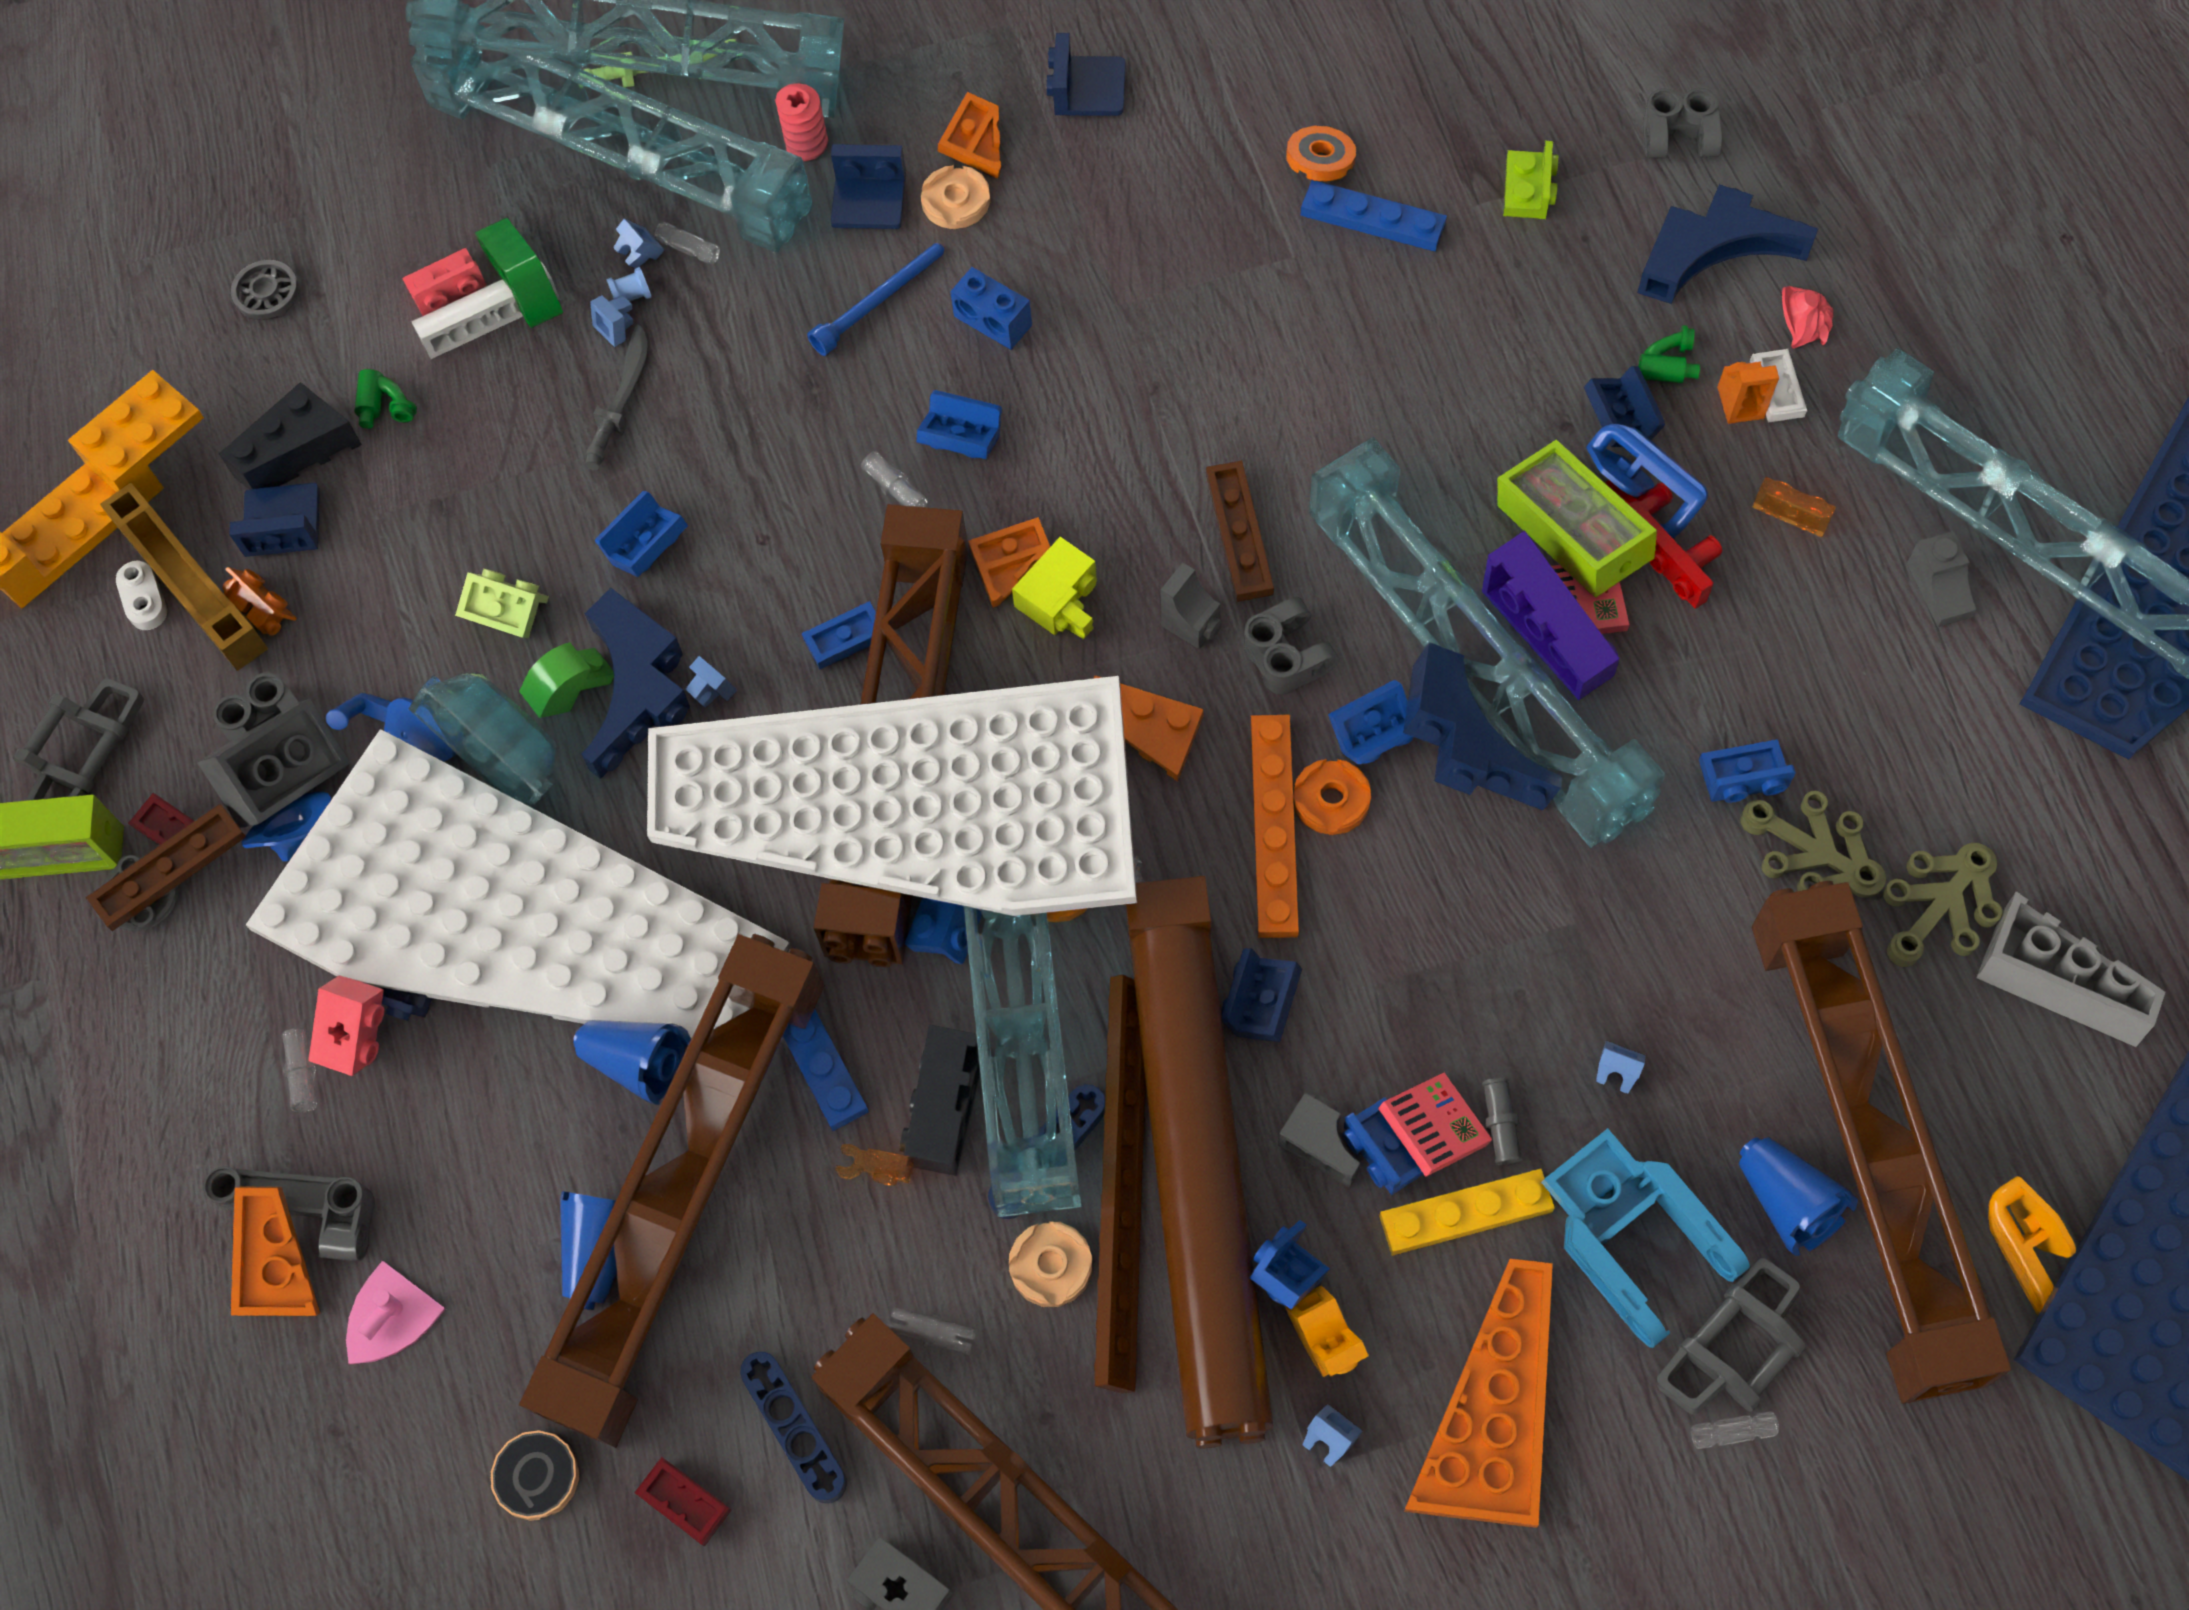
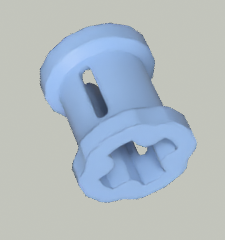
(630, 286)

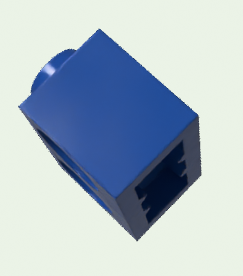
(991, 308)

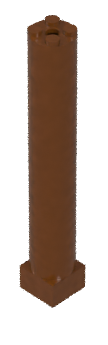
(1198, 1165)

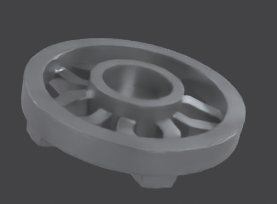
(265, 289)

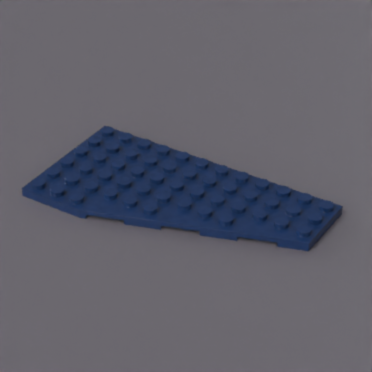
(2094, 671)
(2121, 1308)

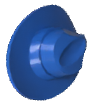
(288, 826)

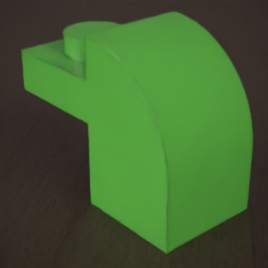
(561, 675)

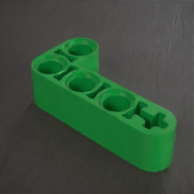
(520, 271)

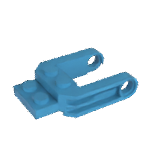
(1604, 1193)

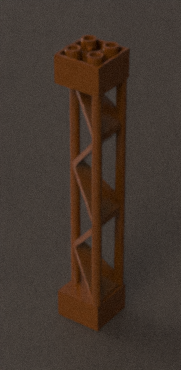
(932, 552)
(656, 1214)
(1948, 1330)

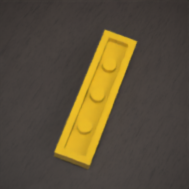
(1466, 1212)

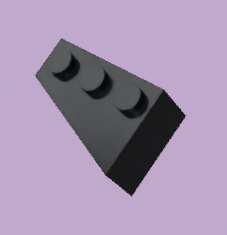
(287, 440)
(942, 1100)

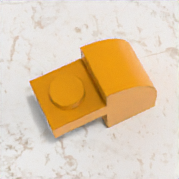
(1325, 1333)

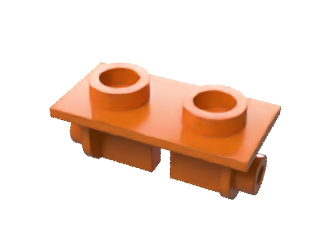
(248, 590)

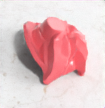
(1806, 315)

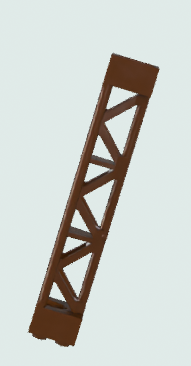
(878, 1363)

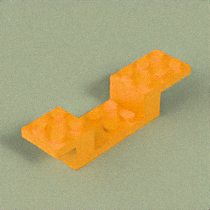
(115, 453)

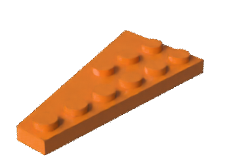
(1492, 1433)

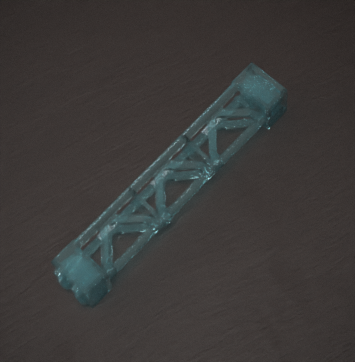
(446, 26)
(764, 201)
(1897, 395)
(1609, 784)
(1033, 1170)

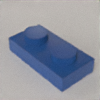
(841, 635)

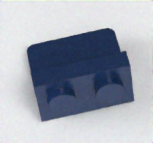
(1085, 82)

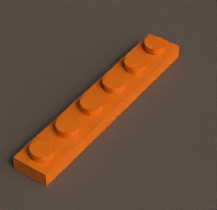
(1274, 827)

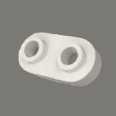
(141, 591)

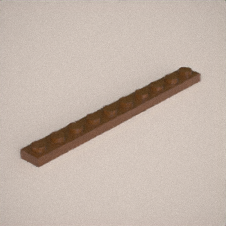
(1121, 1194)

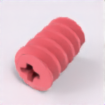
(802, 121)

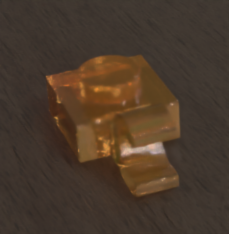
(883, 1166)

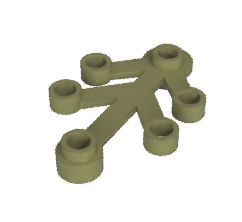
(1818, 850)
(1946, 897)

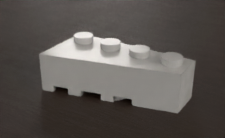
(2068, 975)

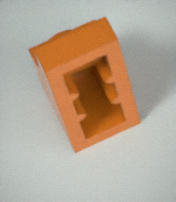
(1747, 390)

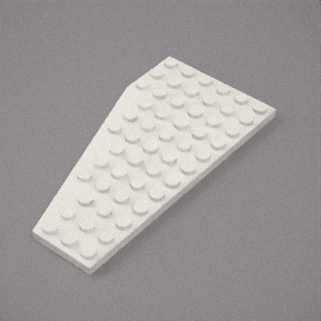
(943, 798)
(489, 903)

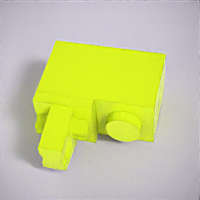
(1053, 587)

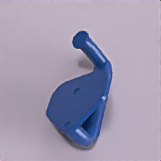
(1635, 482)
(397, 719)

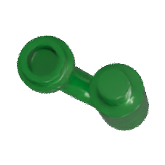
(1669, 368)
(369, 399)

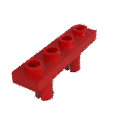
(1678, 566)

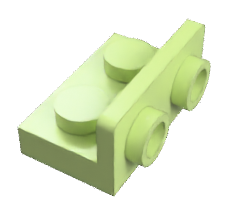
(500, 604)

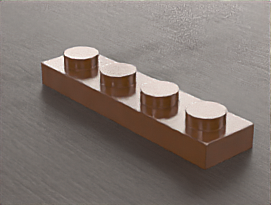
(1239, 531)
(165, 867)

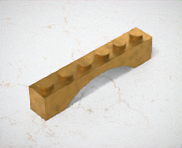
(184, 577)

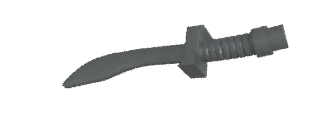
(612, 418)

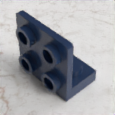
(868, 186)
(278, 520)

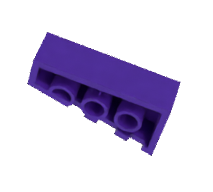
(1541, 606)

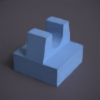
(639, 241)
(611, 318)
(708, 683)
(1620, 1060)
(1334, 1431)

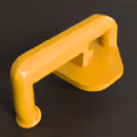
(2041, 1229)

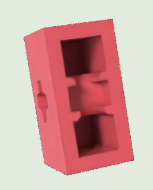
(346, 1025)

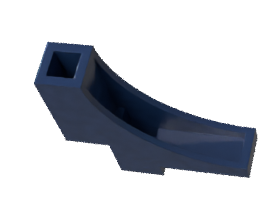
(1729, 230)
(641, 691)
(1469, 747)

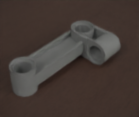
(343, 1230)

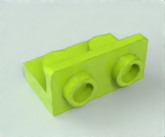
(1529, 182)

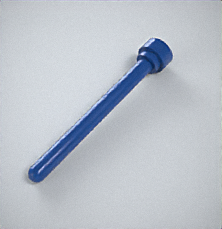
(825, 337)

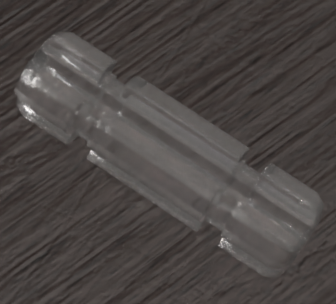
(687, 243)
(1734, 1430)

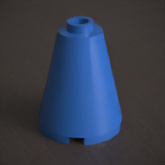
(634, 1053)
(1795, 1194)
(581, 1226)

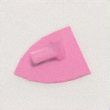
(388, 1316)

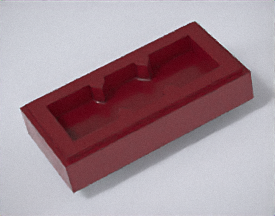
(159, 820)
(683, 1501)

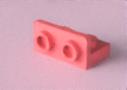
(444, 281)

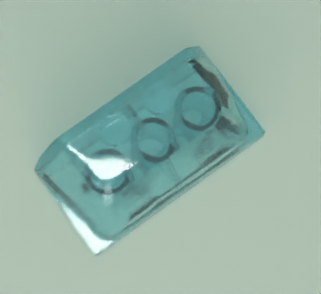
(489, 734)

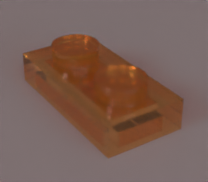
(1794, 506)

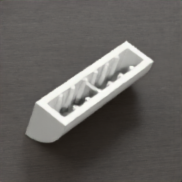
(469, 318)

